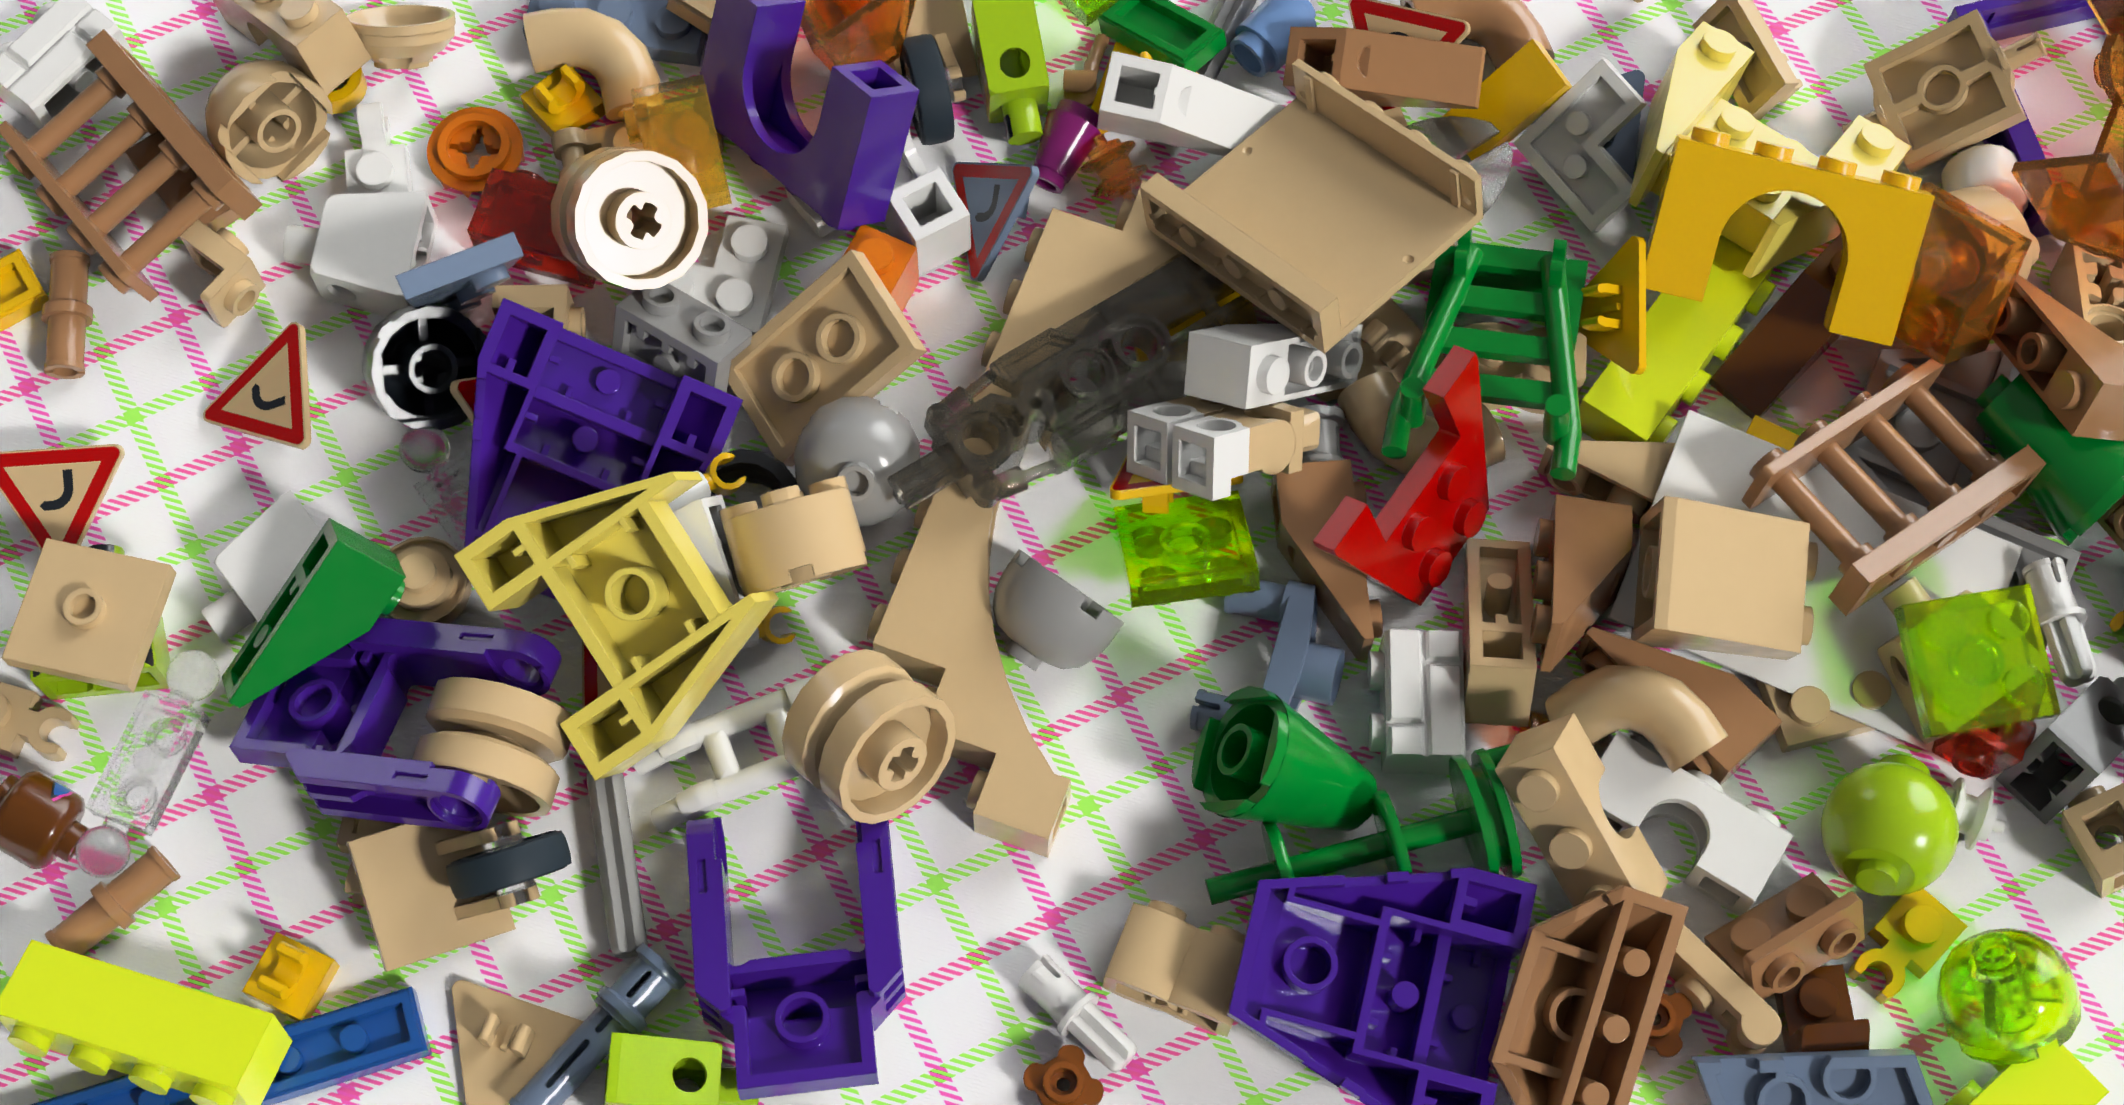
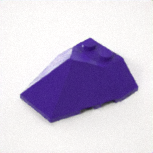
(577, 420)
(1385, 978)

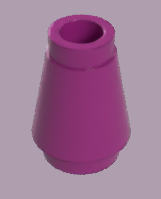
(1065, 143)

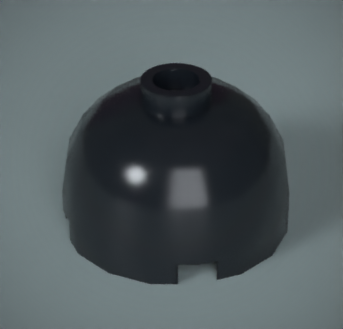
(416, 359)

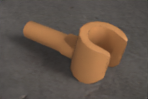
(1082, 84)

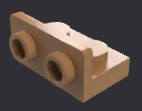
(1789, 935)

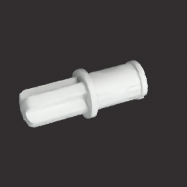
(2061, 621)
(1077, 1013)

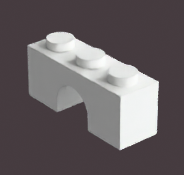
(927, 212)
(1733, 841)

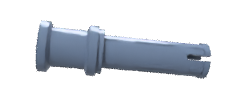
(619, 1010)

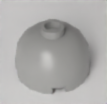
(863, 444)
(1049, 617)

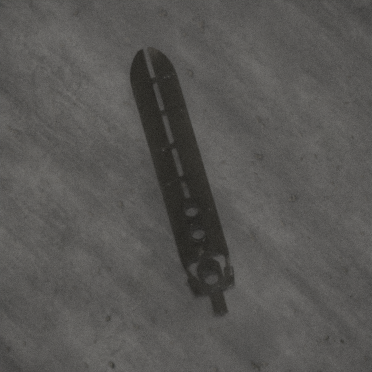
(1090, 346)

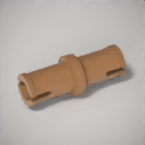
(67, 314)
(114, 903)

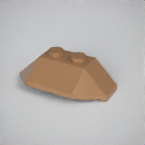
(1586, 1000)

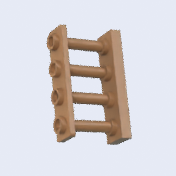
(180, 150)
(1907, 538)

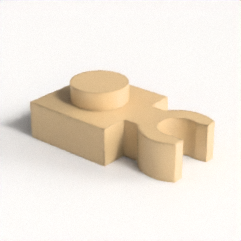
(25, 723)

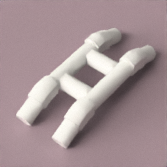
(730, 780)

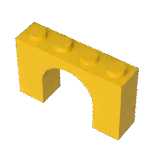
(1877, 221)

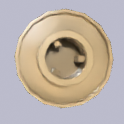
(433, 582)

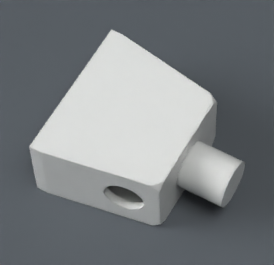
(364, 246)
(260, 564)

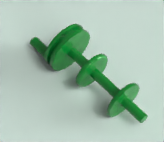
(1480, 818)

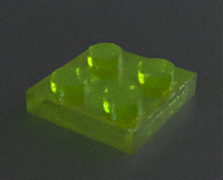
(1186, 554)
(1976, 661)

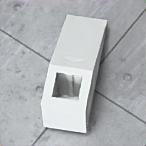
(1178, 106)
(1266, 364)

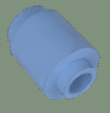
(1265, 33)

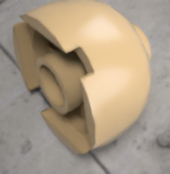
(267, 120)

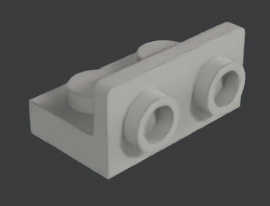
(678, 335)

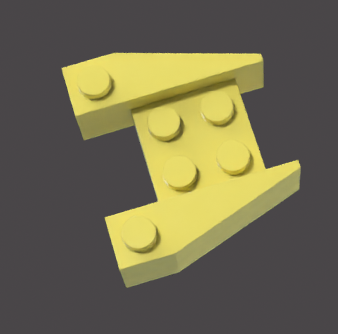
(1697, 94)
(635, 601)

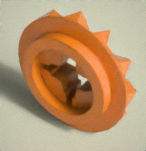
(460, 134)

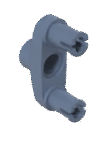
(1298, 664)

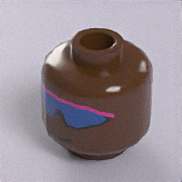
(39, 819)

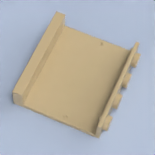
(1320, 210)

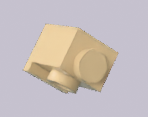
(2088, 816)

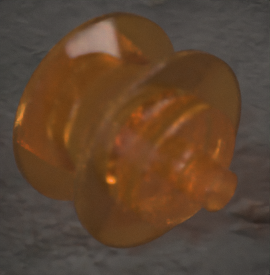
(1114, 168)

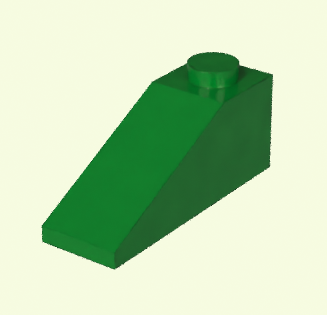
(321, 607)

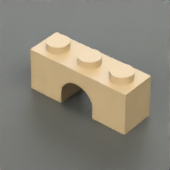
(308, 34)
(1555, 787)

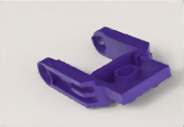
(343, 709)
(800, 1016)

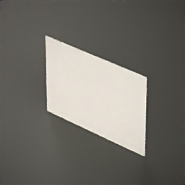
(1714, 466)

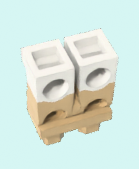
(1208, 443)

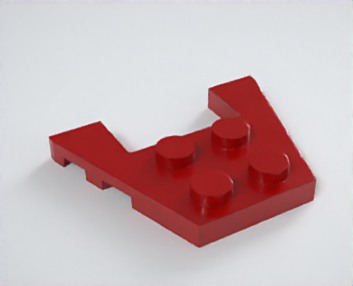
(1436, 503)

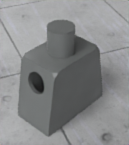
(2088, 732)

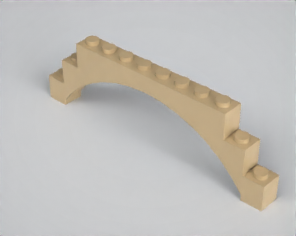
(941, 601)

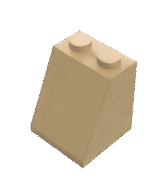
(1723, 580)

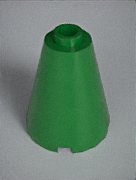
(2080, 473)
(1278, 767)

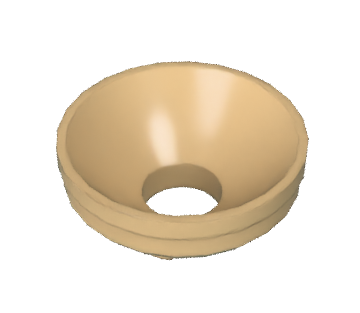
(404, 34)

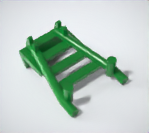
(1508, 285)

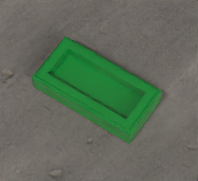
(1163, 31)

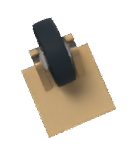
(935, 61)
(448, 886)

